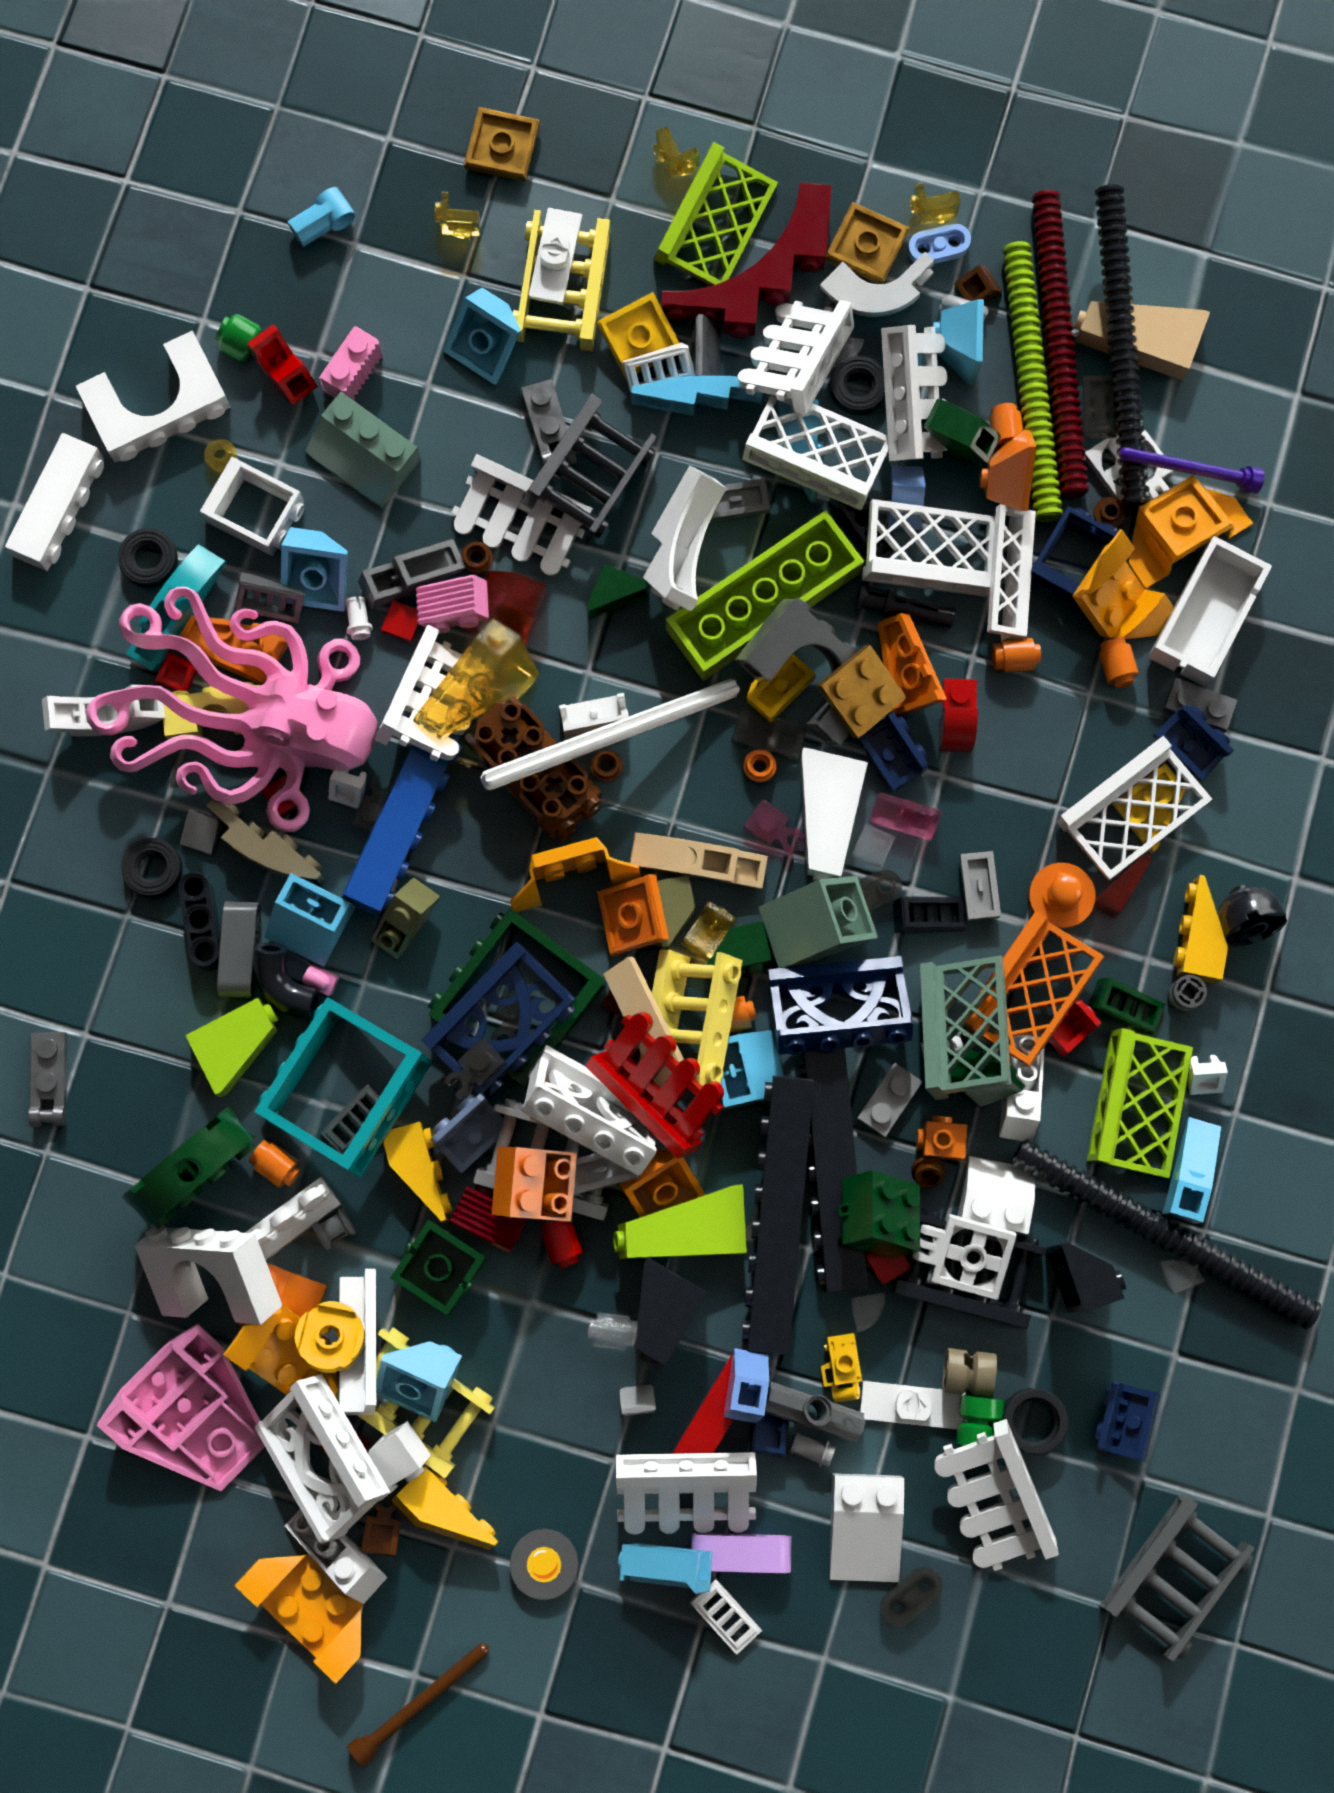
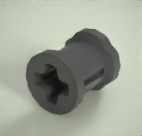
(334, 1229)

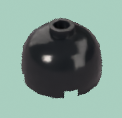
(1250, 913)

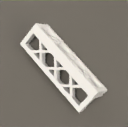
(1016, 572)
(358, 1383)

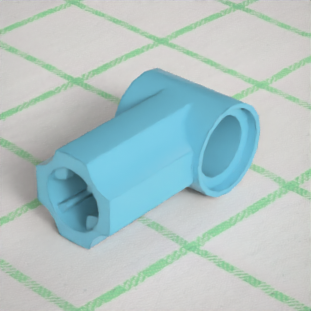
(327, 213)

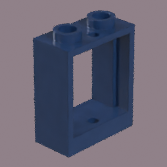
(1054, 581)

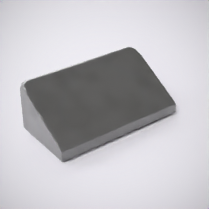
(707, 347)

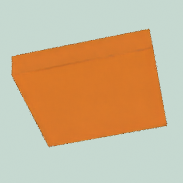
(632, 915)

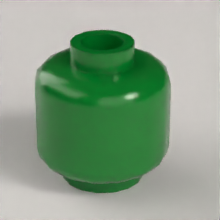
(234, 335)

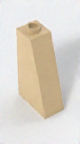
(1164, 335)

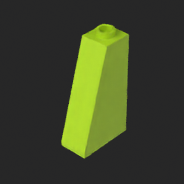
(693, 1228)

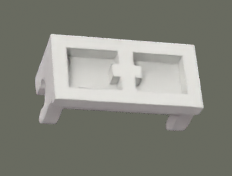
(592, 714)

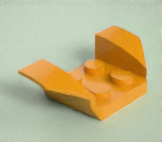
(1178, 525)
(1117, 600)
(579, 856)
(273, 1353)
(309, 1607)

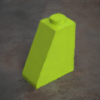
(233, 1043)

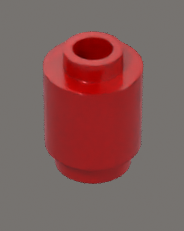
(561, 1243)

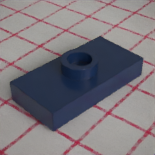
(769, 1436)

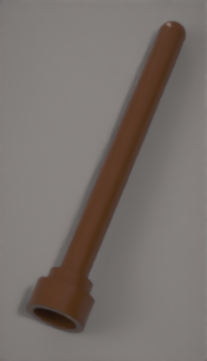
(365, 1748)

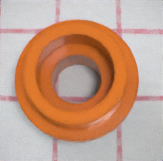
(759, 756)

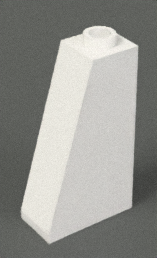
(830, 803)

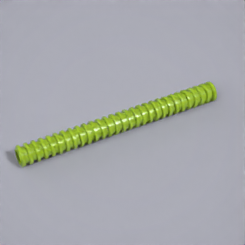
(1032, 378)

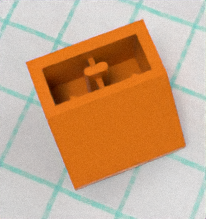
(534, 1183)

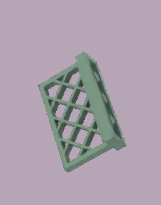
(937, 1033)

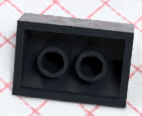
(1084, 1278)

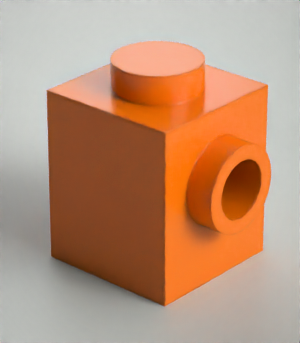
(942, 1139)

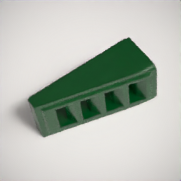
(1099, 1006)

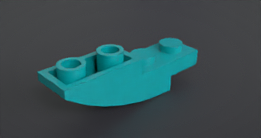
(196, 572)

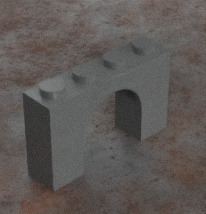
(782, 634)

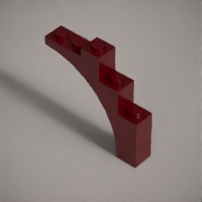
(770, 279)

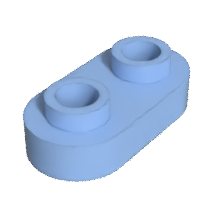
(937, 244)

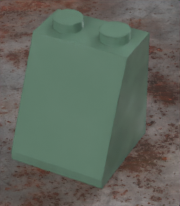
(817, 921)

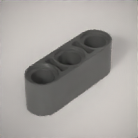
(238, 937)

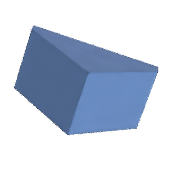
(907, 487)

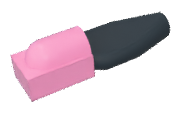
(304, 972)

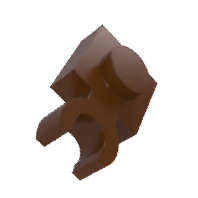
(381, 1532)

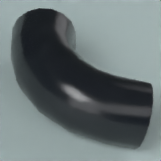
(278, 987)

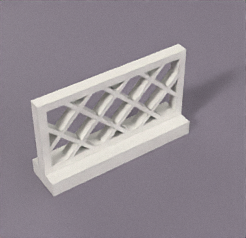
(813, 473)
(921, 574)
(1123, 782)

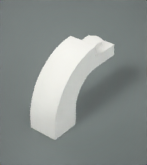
(878, 299)
(69, 715)

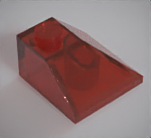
(513, 602)

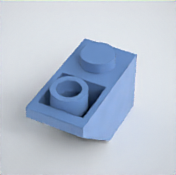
(747, 1386)

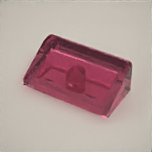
(905, 816)

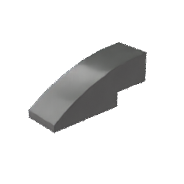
(409, 571)

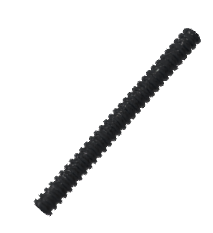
(1122, 340)
(1167, 1234)

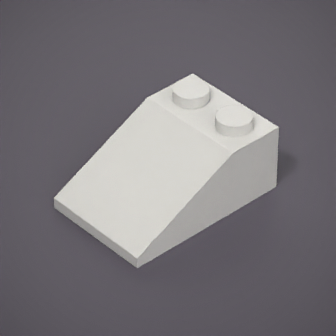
(866, 1527)

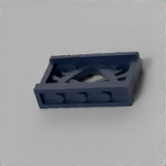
(506, 973)
(825, 1032)

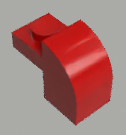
(281, 365)
(958, 716)

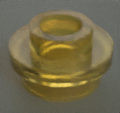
(219, 464)

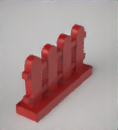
(650, 1104)

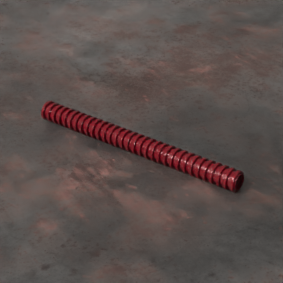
(1060, 343)

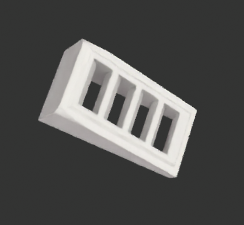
(666, 353)
(702, 1598)

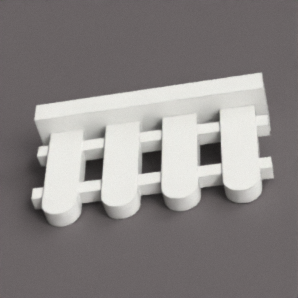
(816, 355)
(902, 386)
(509, 502)
(411, 701)
(295, 1217)
(686, 1473)
(992, 1483)

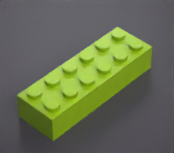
(728, 615)

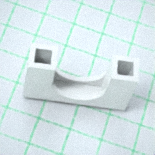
(129, 433)
(230, 1256)

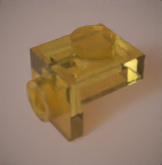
(667, 152)
(937, 208)
(455, 221)
(708, 931)

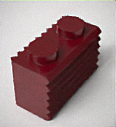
(475, 1218)

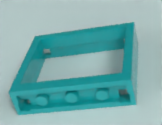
(383, 1113)

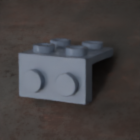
(468, 1133)

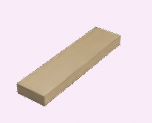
(635, 997)

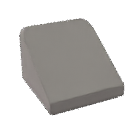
(200, 832)
(637, 1400)

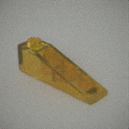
(485, 674)

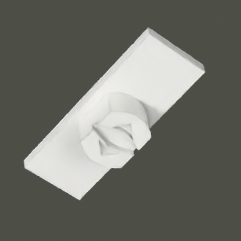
(555, 256)
(910, 1405)

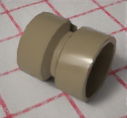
(969, 1373)

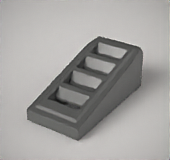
(272, 588)
(366, 1093)

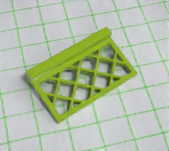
(696, 199)
(1112, 1098)

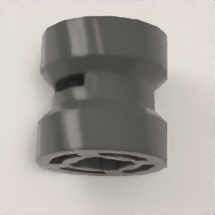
(1181, 996)

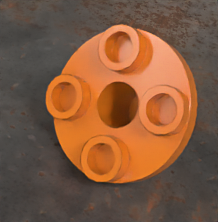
(1062, 894)

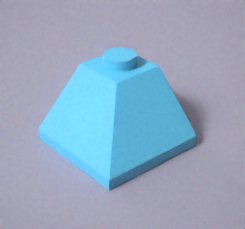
(483, 335)
(963, 338)
(316, 567)
(418, 1377)

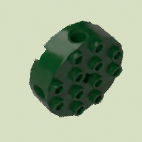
(185, 1169)

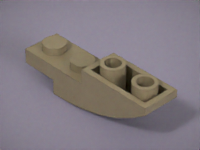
(271, 854)

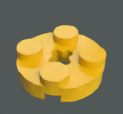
(319, 1321)

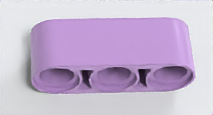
(746, 1552)

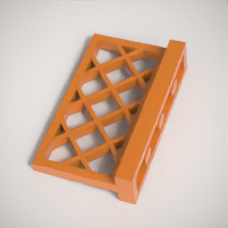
(1015, 962)

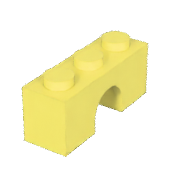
(210, 700)

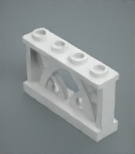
(584, 1109)
(349, 1464)

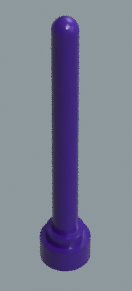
(1248, 479)

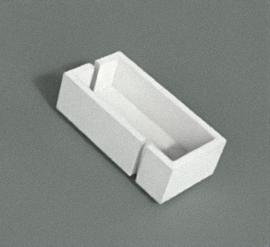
(1210, 611)

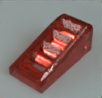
(1118, 893)

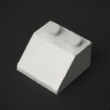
(998, 1195)

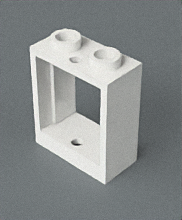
(225, 491)

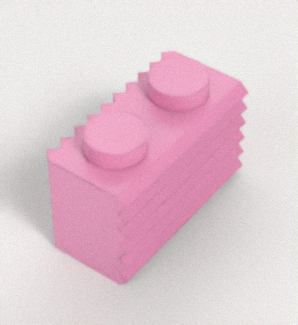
(351, 364)
(453, 603)

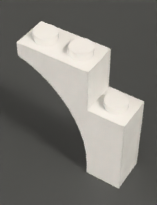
(680, 538)

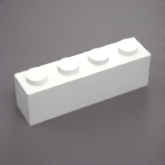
(55, 502)

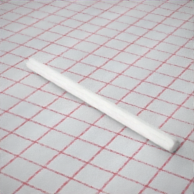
(608, 734)

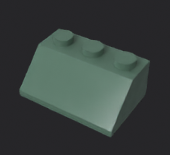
(362, 450)

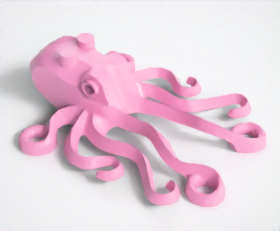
(286, 720)

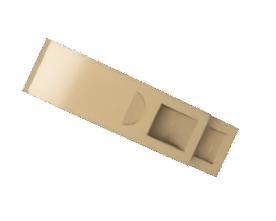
(698, 860)

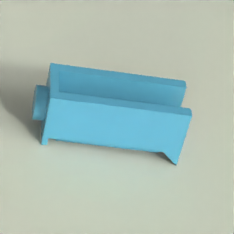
(666, 1566)

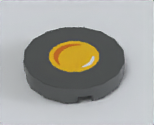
(544, 1564)

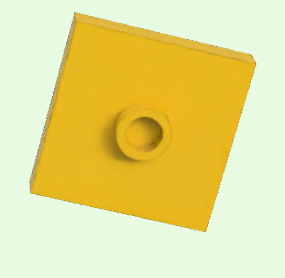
(637, 330)

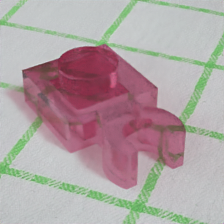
(769, 824)

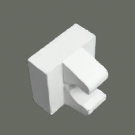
(347, 788)
(1207, 1077)

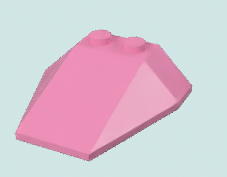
(187, 1412)

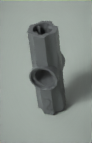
(830, 1419)

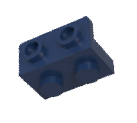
(1194, 741)
(894, 752)
(1127, 1421)

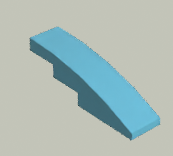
(683, 393)

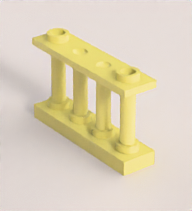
(588, 299)
(669, 995)
(385, 1414)

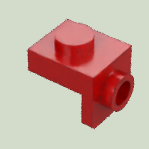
(1074, 1027)

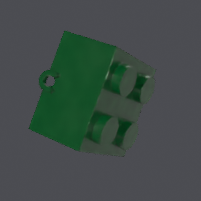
(881, 1214)
(438, 1268)

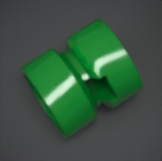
(978, 1417)

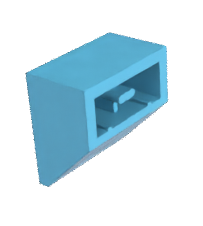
(308, 919)
(748, 1064)

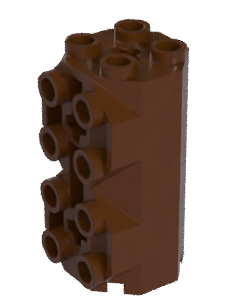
(552, 797)

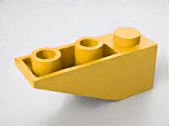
(1203, 941)
(411, 1159)
(436, 1509)

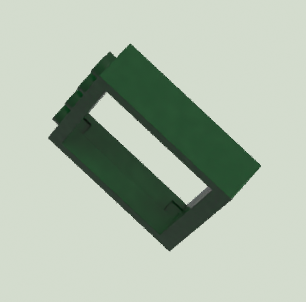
(479, 954)

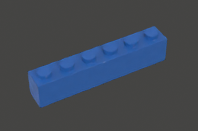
(397, 830)

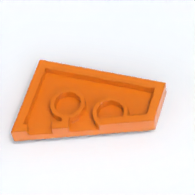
(270, 644)
(909, 665)

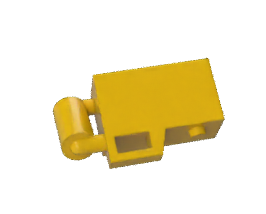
(844, 1367)

